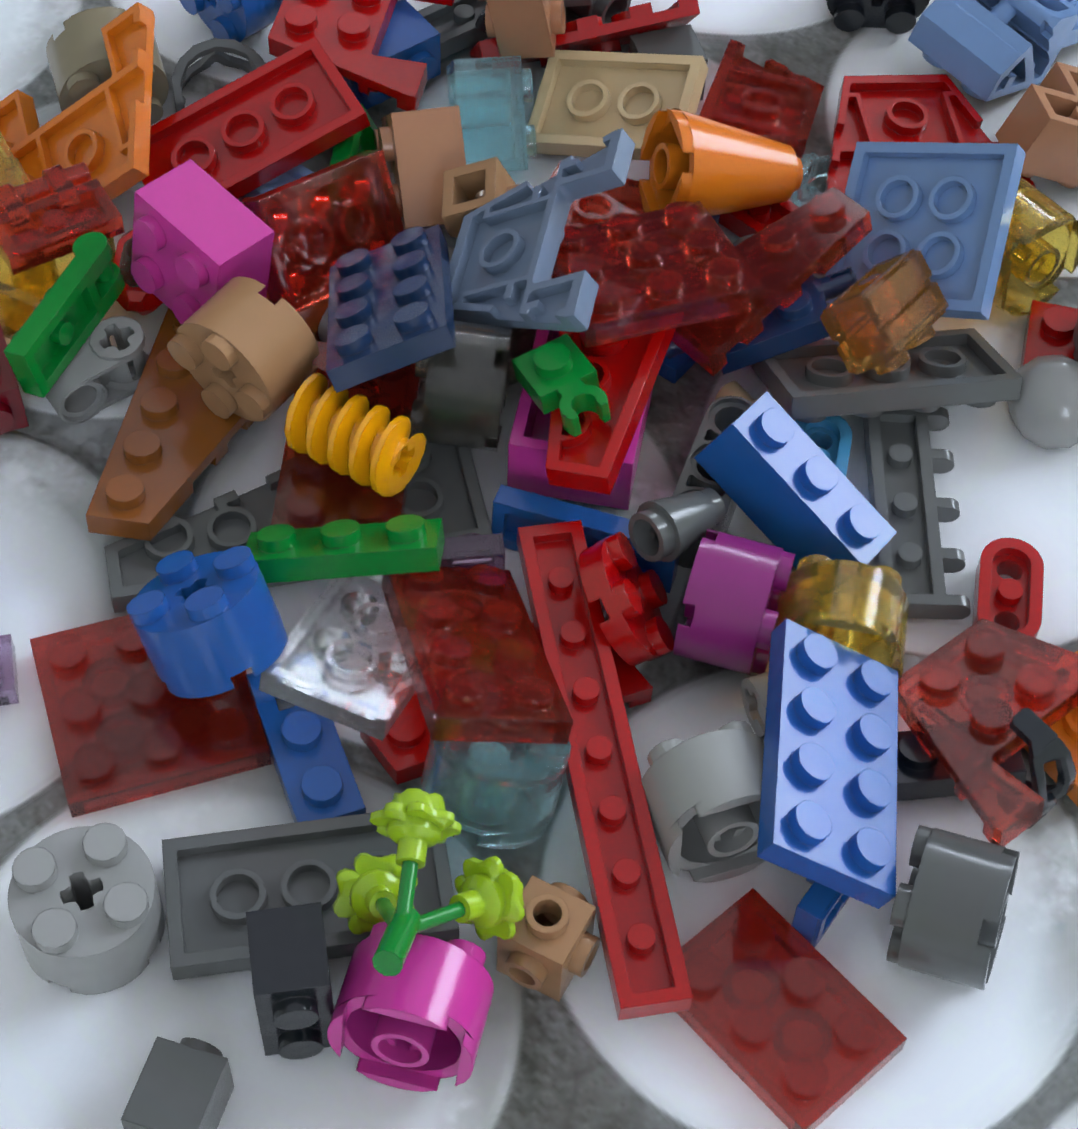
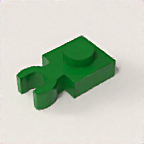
(563, 379)

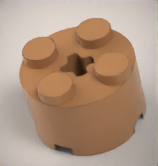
(245, 351)

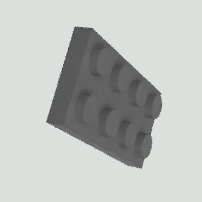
(943, 371)
(228, 873)

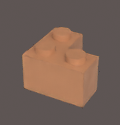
(1047, 127)
(417, 152)

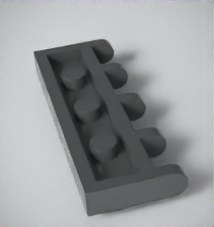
(905, 495)

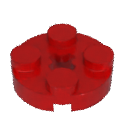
(629, 599)

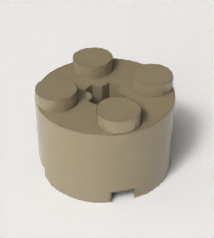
(81, 60)

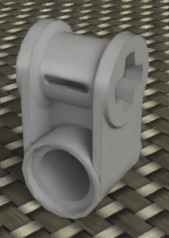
(100, 371)

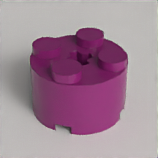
(732, 602)

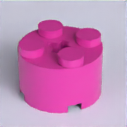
(421, 1020)

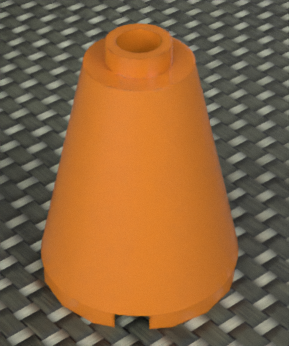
(714, 165)

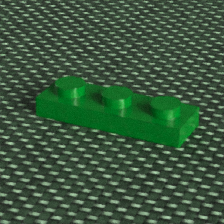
(348, 549)

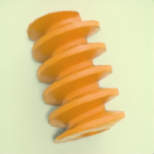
(352, 438)

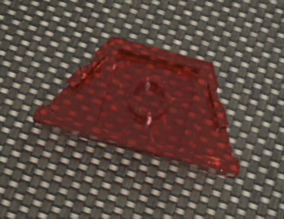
(763, 99)

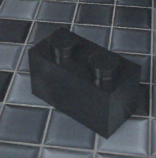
(291, 979)

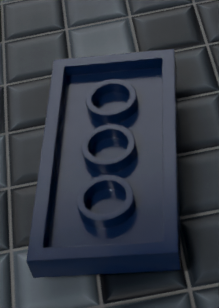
(389, 307)

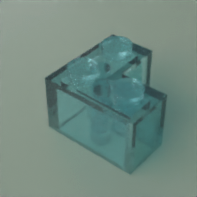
(492, 109)

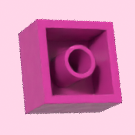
(195, 239)

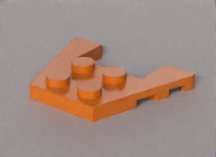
(104, 127)

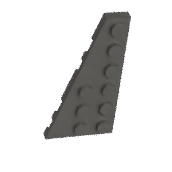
(441, 488)

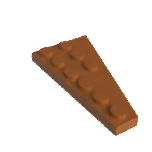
(163, 443)

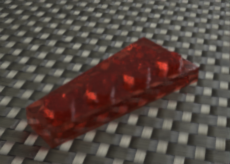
(782, 259)

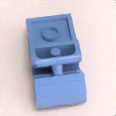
(996, 43)

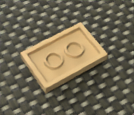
(600, 92)

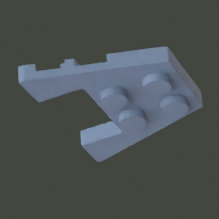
(512, 243)

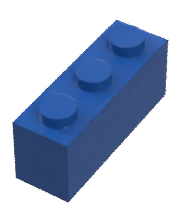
(792, 487)

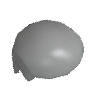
(1048, 402)

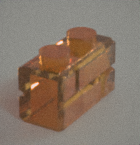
(885, 314)

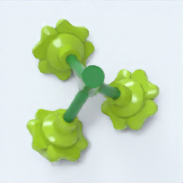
(385, 886)

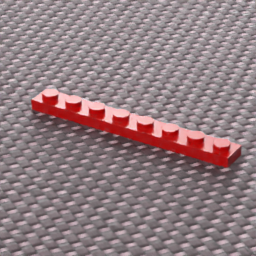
(605, 781)

